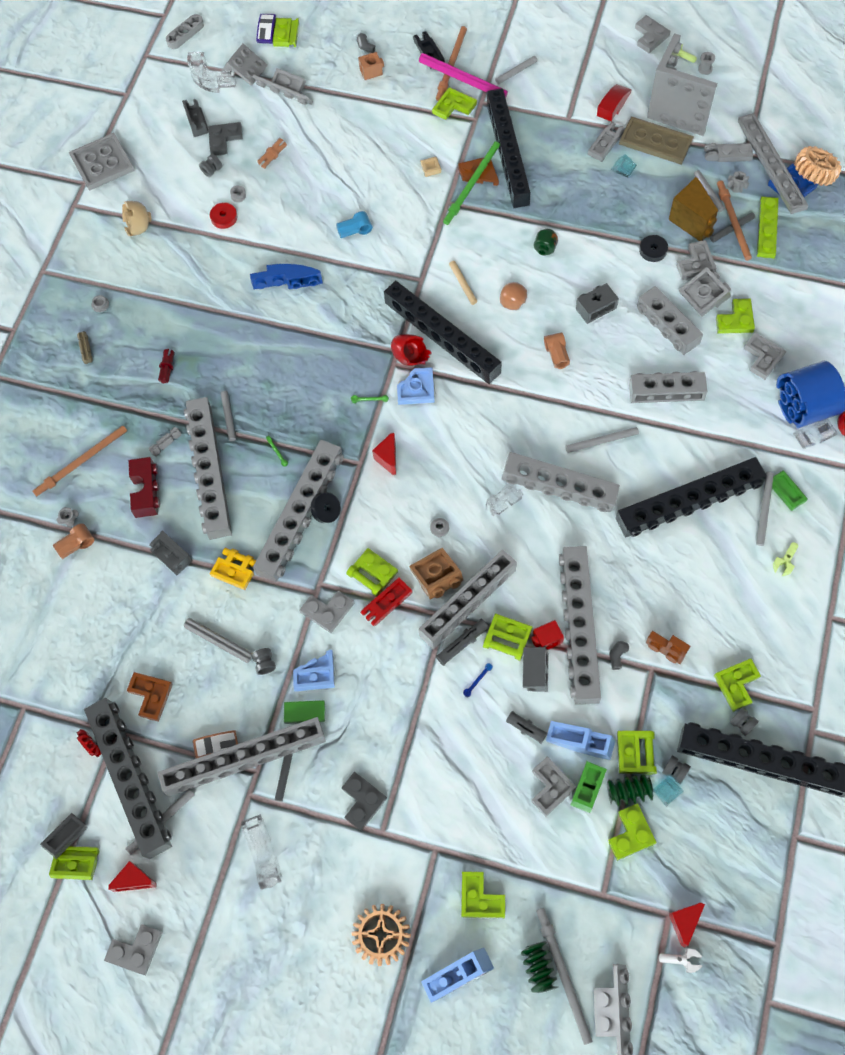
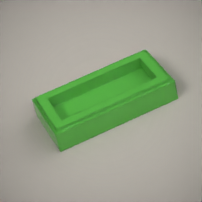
(788, 491)
(303, 710)

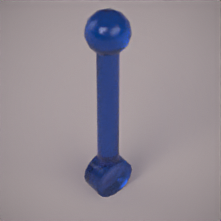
(467, 692)

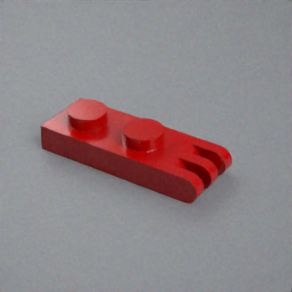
(387, 601)

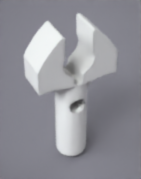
(682, 959)

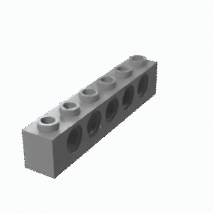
(570, 479)
(467, 599)

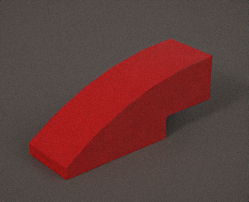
(613, 102)

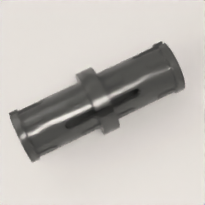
(526, 727)

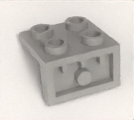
(245, 64)

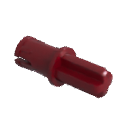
(166, 366)

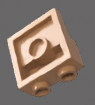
(437, 573)

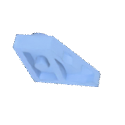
(315, 674)

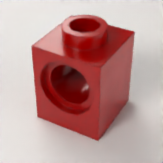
(547, 635)

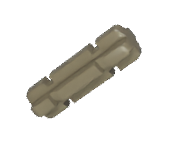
(84, 347)

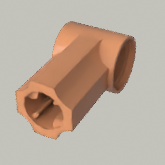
(556, 346)
(78, 538)

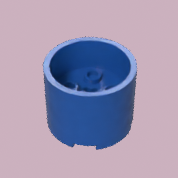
(811, 394)

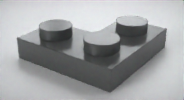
(221, 134)
(367, 798)

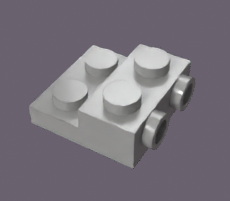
(705, 291)

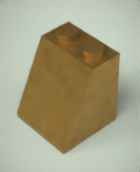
(694, 211)

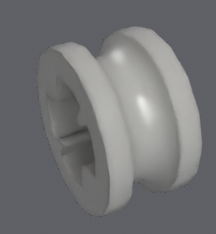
(237, 198)

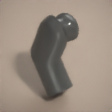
(363, 44)
(616, 652)

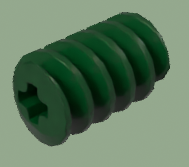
(630, 789)
(539, 968)

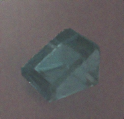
(624, 166)
(668, 791)

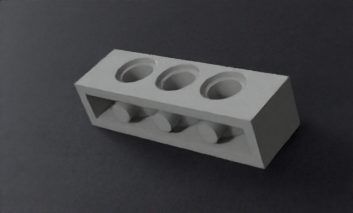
(667, 311)
(660, 393)

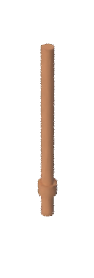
(443, 85)
(725, 197)
(50, 482)

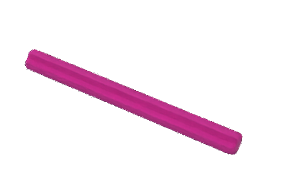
(458, 74)

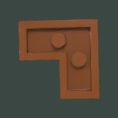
(673, 649)
(155, 693)

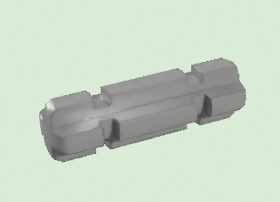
(165, 441)

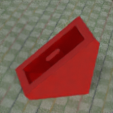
(386, 453)
(131, 878)
(685, 922)

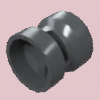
(210, 165)
(263, 660)
(740, 718)
(681, 771)

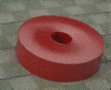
(221, 221)

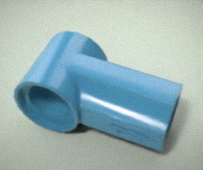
(358, 224)

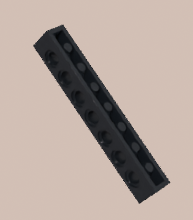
(508, 148)
(442, 332)
(714, 482)
(794, 774)

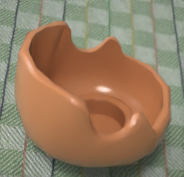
(513, 295)

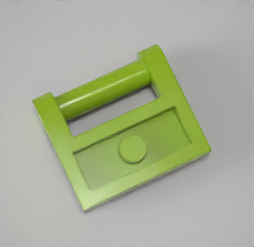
(376, 567)
(508, 630)
(630, 752)

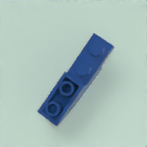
(290, 274)

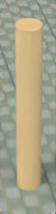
(463, 282)

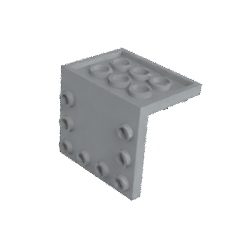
(678, 96)

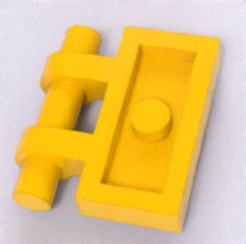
(232, 573)

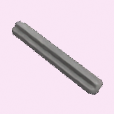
(218, 640)

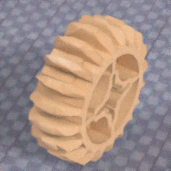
(817, 165)
(361, 934)

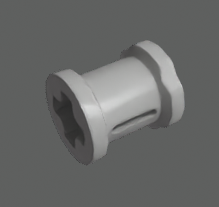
(707, 60)

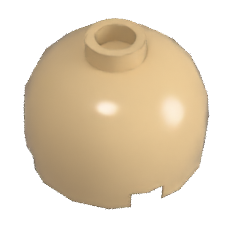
(136, 217)

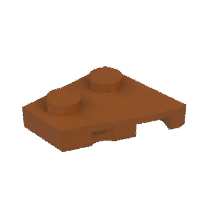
(468, 168)

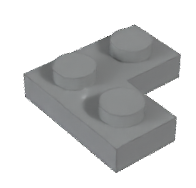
(653, 34)
(700, 260)
(767, 353)
(327, 615)
(557, 786)
(135, 957)

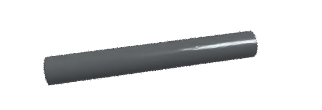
(729, 229)
(283, 778)

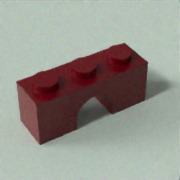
(144, 502)

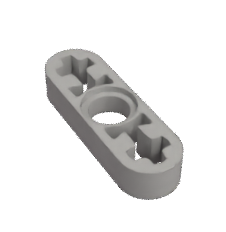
(192, 24)

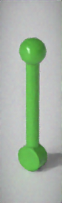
(355, 399)
(283, 462)

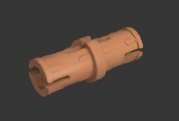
(271, 153)

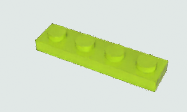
(767, 227)

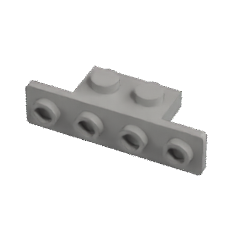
(286, 83)
(612, 1011)

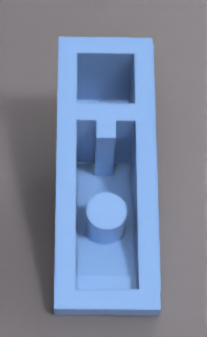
(457, 974)

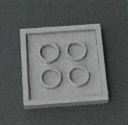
(101, 161)

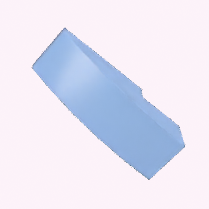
(581, 740)

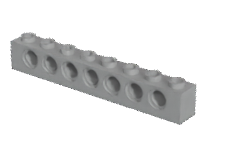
(221, 525)
(273, 570)
(581, 693)
(241, 757)

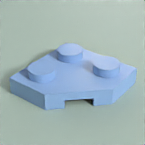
(417, 387)

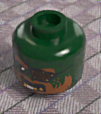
(545, 242)

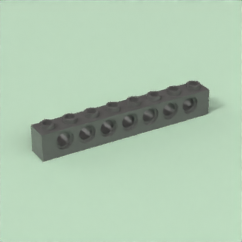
(97, 716)

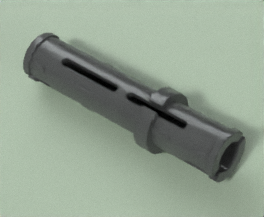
(463, 641)

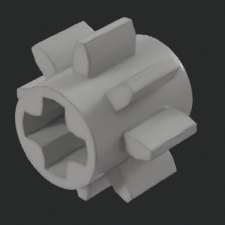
(738, 182)

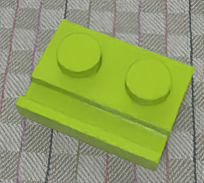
(285, 32)
(75, 863)

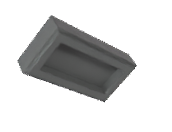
(64, 835)

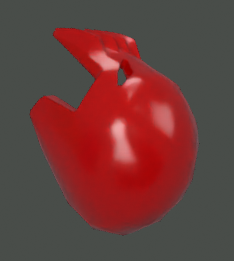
(410, 349)

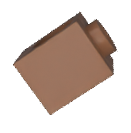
(370, 65)

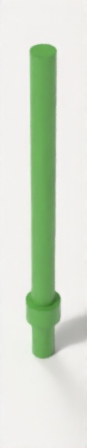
(455, 207)

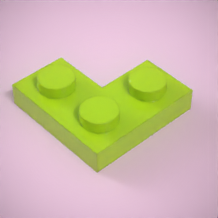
(453, 100)
(740, 321)
(733, 680)
(637, 834)
(477, 904)

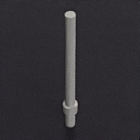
(548, 932)

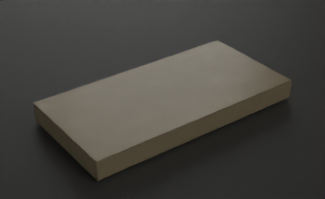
(656, 140)

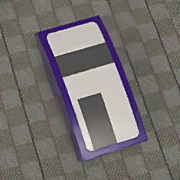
(266, 28)

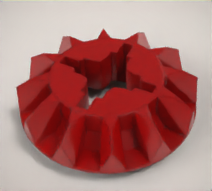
(88, 743)

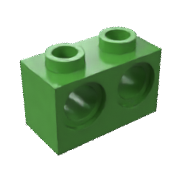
(588, 787)

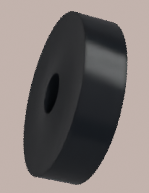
(650, 242)
(332, 504)

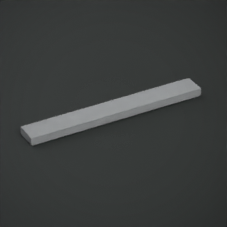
(773, 164)

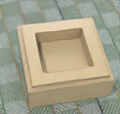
(430, 166)

